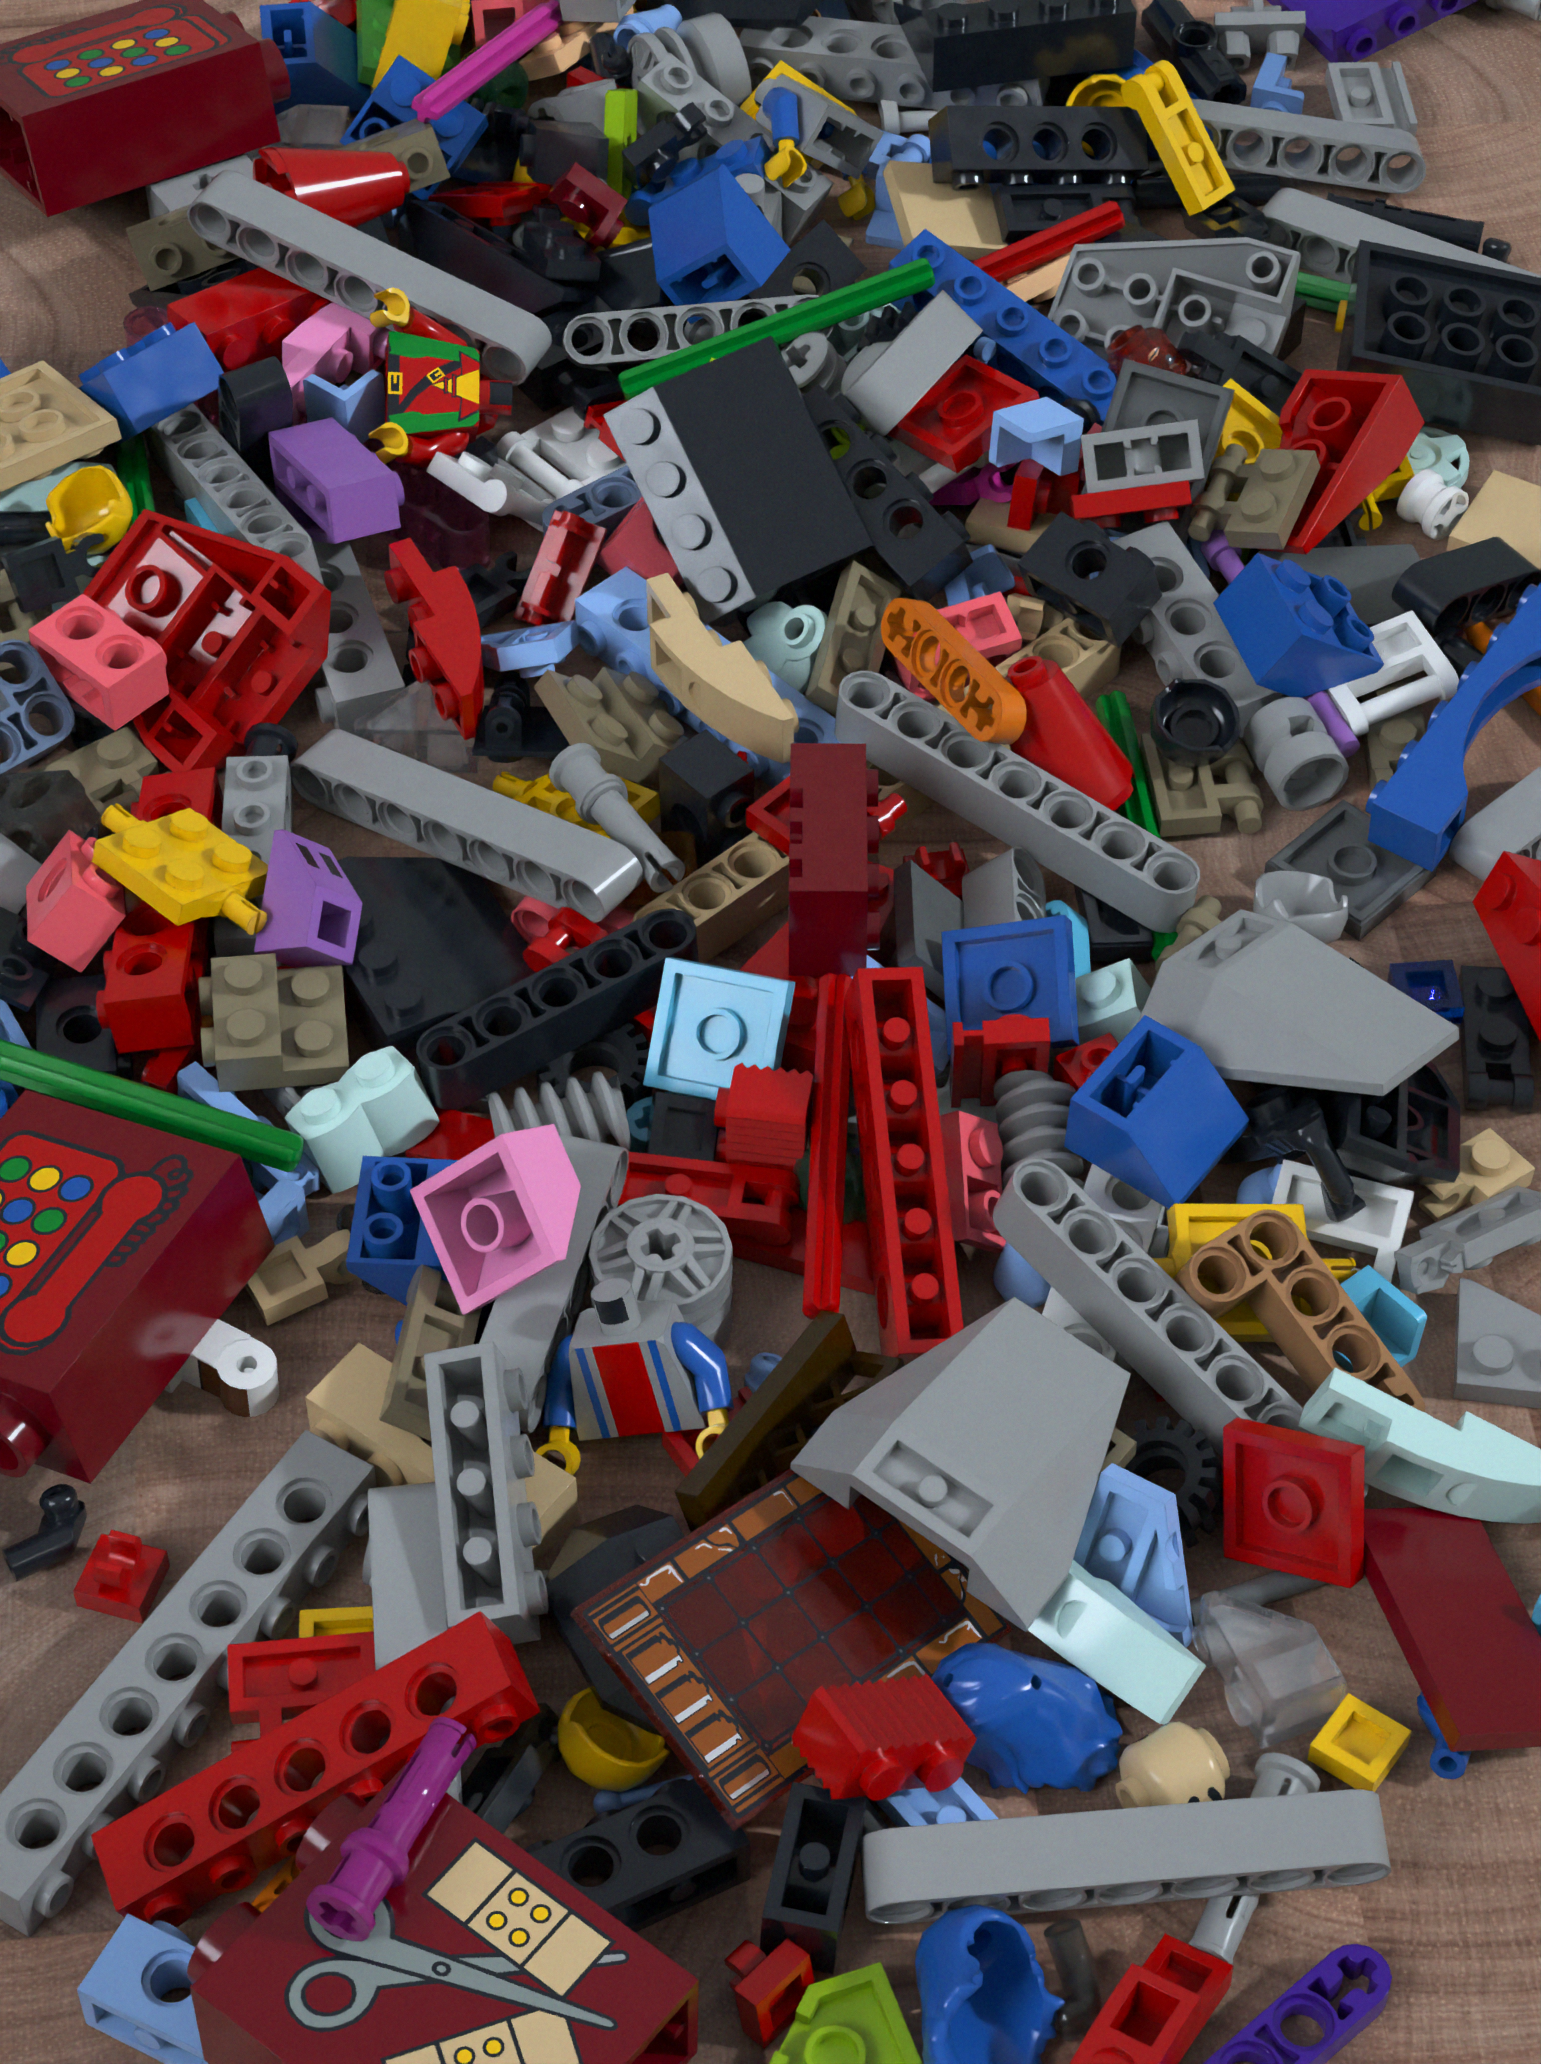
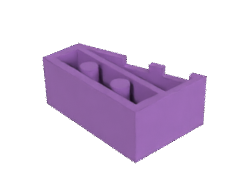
(333, 482)

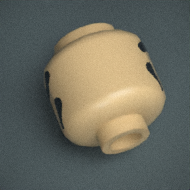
(1172, 1768)

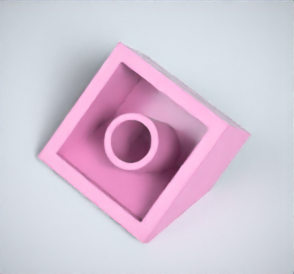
(501, 1213)

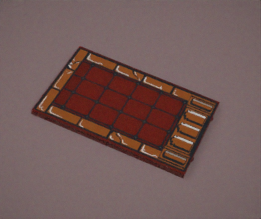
(761, 1612)

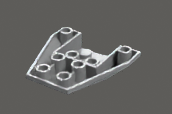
(1178, 287)
(1292, 1010)
(983, 1451)

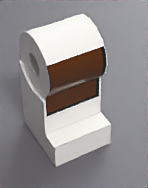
(233, 1369)

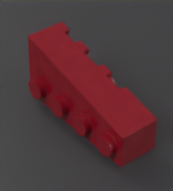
(830, 859)

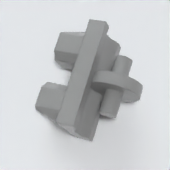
(1259, 31)

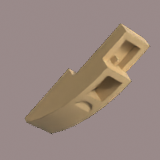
(716, 680)

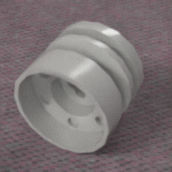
(705, 46)
(669, 1253)

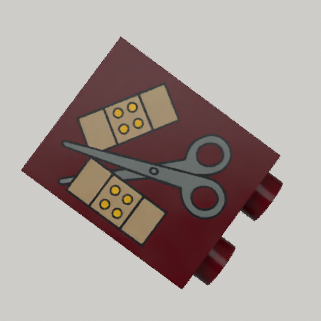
(464, 1966)

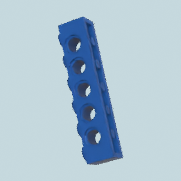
(1027, 342)

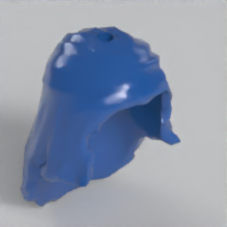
(1031, 1718)
(982, 1990)

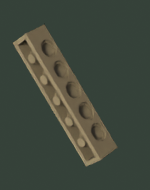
(174, 251)

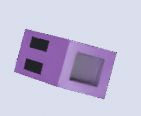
(307, 905)

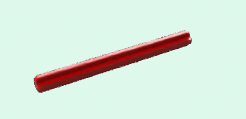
(827, 1150)

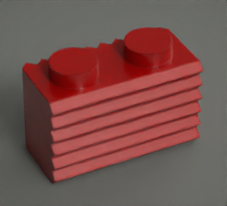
(764, 1117)
(883, 1738)

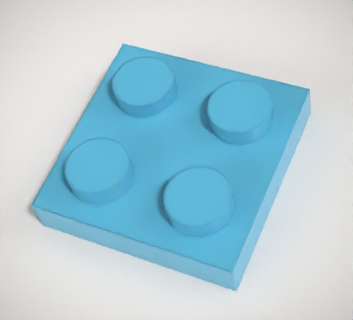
(711, 1023)

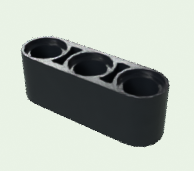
(251, 405)
(1465, 585)

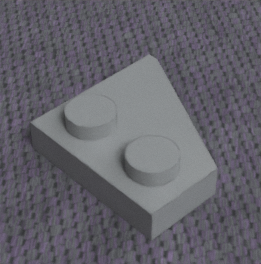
(1496, 1348)

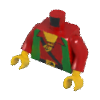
(430, 387)

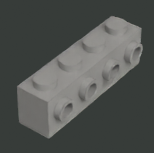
(482, 1490)

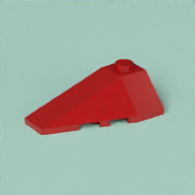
(1360, 436)

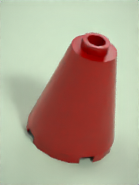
(336, 182)
(1066, 734)

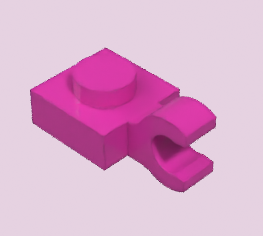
(973, 485)

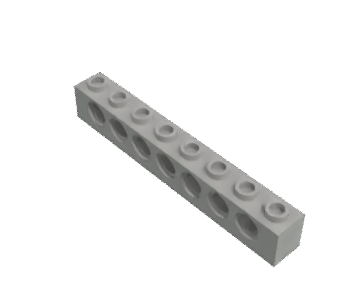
(177, 1638)

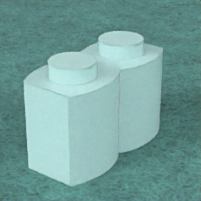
(370, 1112)

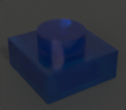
(1431, 985)

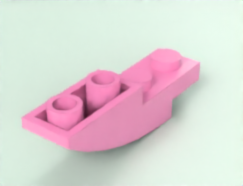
(330, 347)

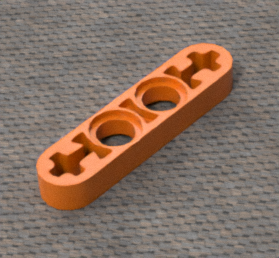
(947, 681)

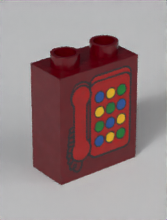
(133, 100)
(108, 1274)

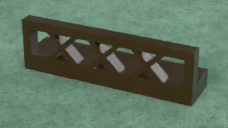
(780, 1417)

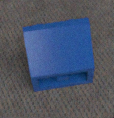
(317, 56)
(391, 106)
(712, 241)
(153, 378)
(1296, 628)
(1155, 1114)
(386, 1228)

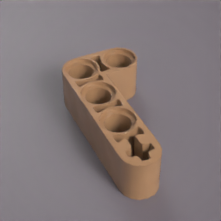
(1268, 1292)

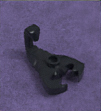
(1287, 1125)

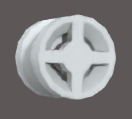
(1432, 504)

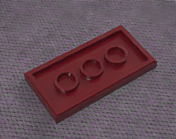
(1457, 1625)

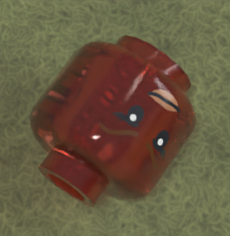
(1145, 346)

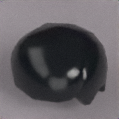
(1194, 722)

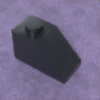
(556, 145)
(631, 284)

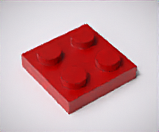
(957, 413)
(1293, 1502)

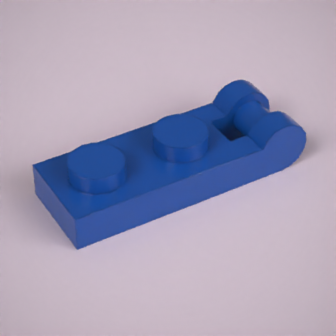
(736, 155)

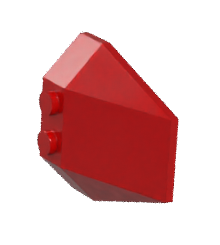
(235, 629)

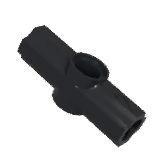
(1193, 52)

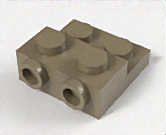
(616, 717)
(273, 1023)

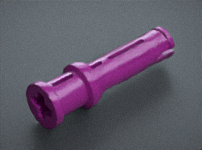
(377, 1855)

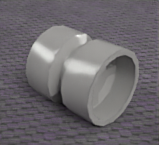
(1295, 753)

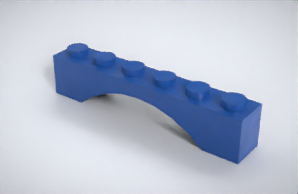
(1428, 794)

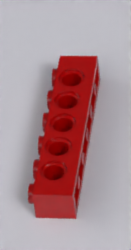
(154, 963)
(902, 1161)
(275, 1773)

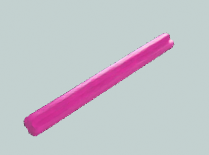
(487, 62)

